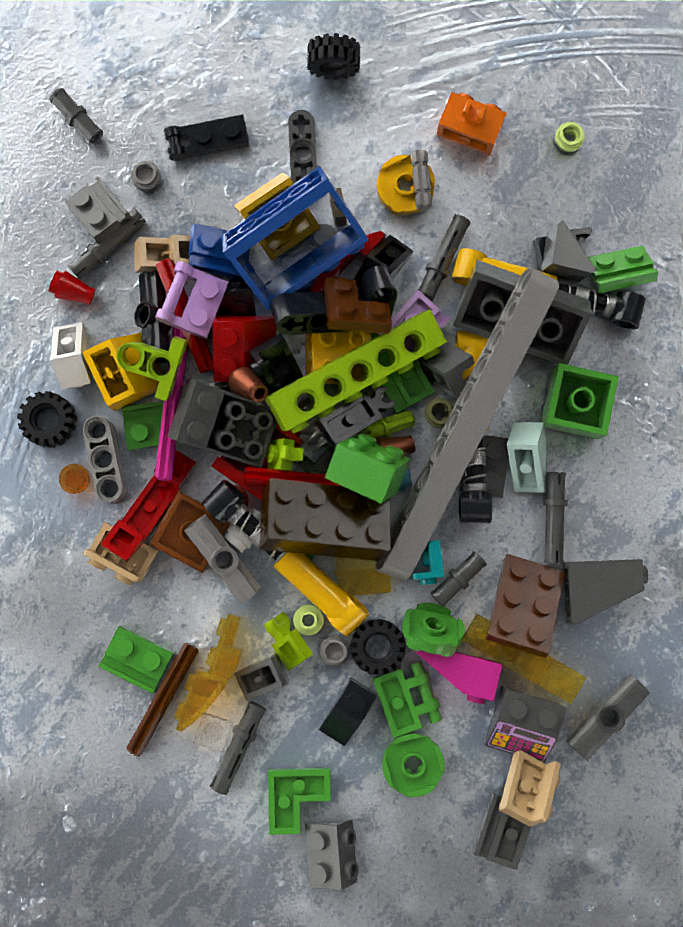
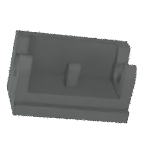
(446, 369)

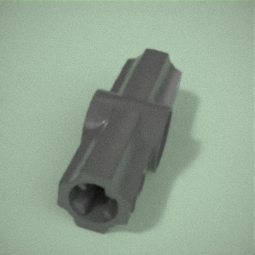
(623, 702)

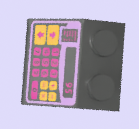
(525, 724)

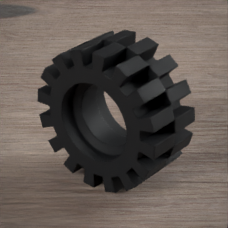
(333, 56)
(29, 419)
(391, 660)

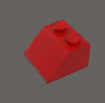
(234, 338)

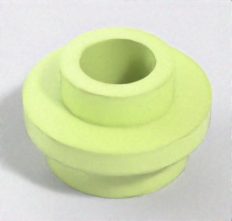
(575, 131)
(318, 620)

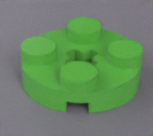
(442, 640)
(428, 773)

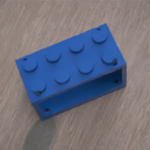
(273, 216)

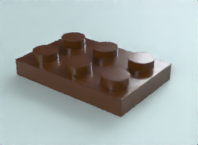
(525, 606)

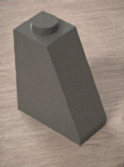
(598, 585)

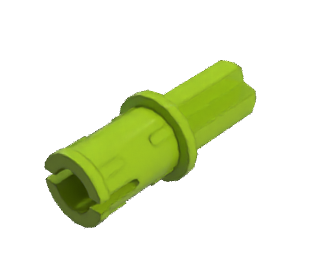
(390, 424)

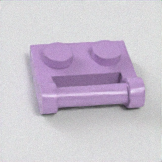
(201, 304)

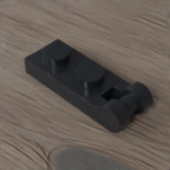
(207, 137)

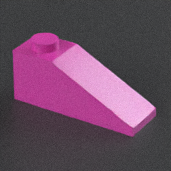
(467, 673)

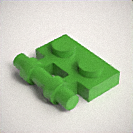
(398, 702)

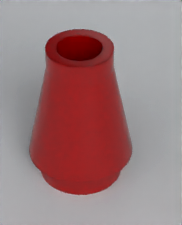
(70, 288)

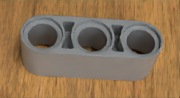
(95, 449)

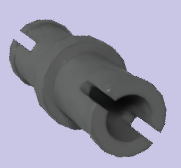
(76, 115)
(458, 579)

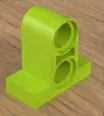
(146, 364)

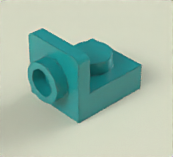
(433, 559)

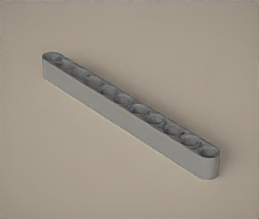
(468, 422)

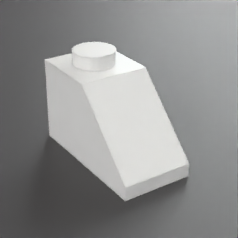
(67, 356)

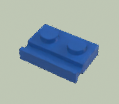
(207, 251)

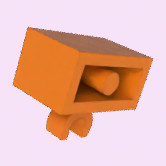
(471, 122)

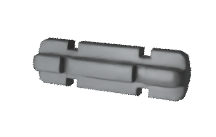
(421, 179)

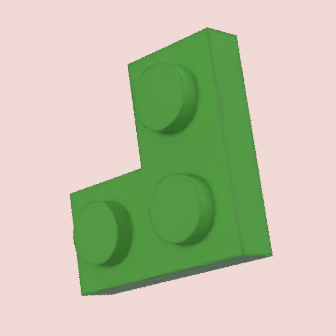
(290, 787)

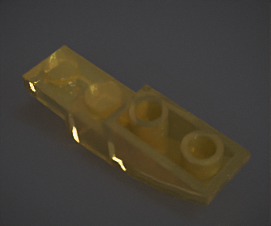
(542, 671)
(205, 684)

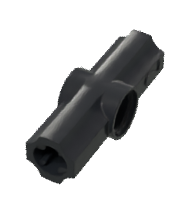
(151, 299)

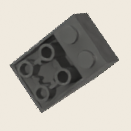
(223, 423)

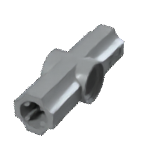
(210, 544)

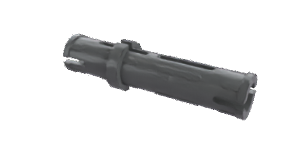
(457, 228)
(97, 252)
(555, 507)
(243, 735)

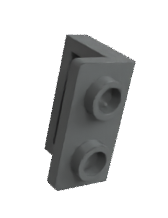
(331, 854)

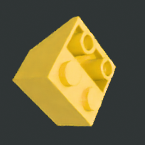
(115, 383)

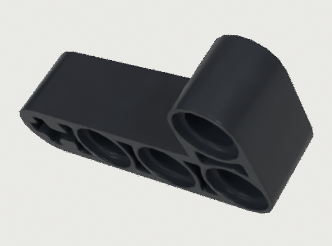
(307, 310)

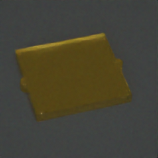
(360, 577)

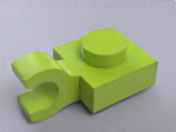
(282, 454)
(289, 645)

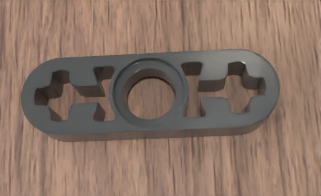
(301, 142)

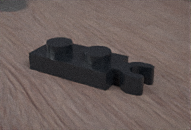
(353, 417)

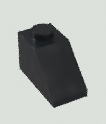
(389, 254)
(348, 711)

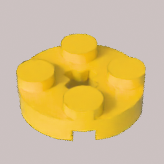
(388, 181)

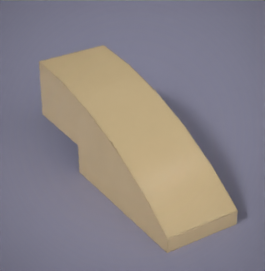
(151, 250)

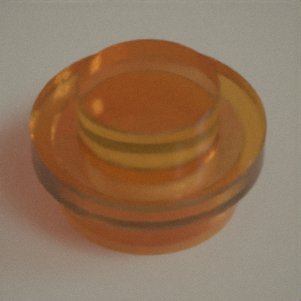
(74, 478)

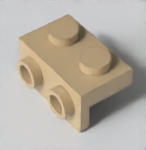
(127, 572)
(530, 789)

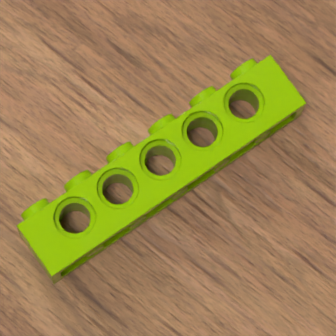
(427, 339)

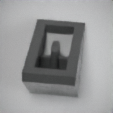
(564, 255)
(262, 677)

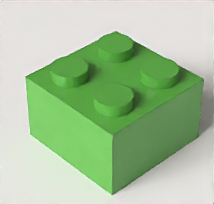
(579, 401)
(368, 467)

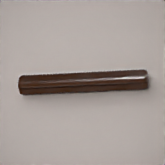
(162, 699)

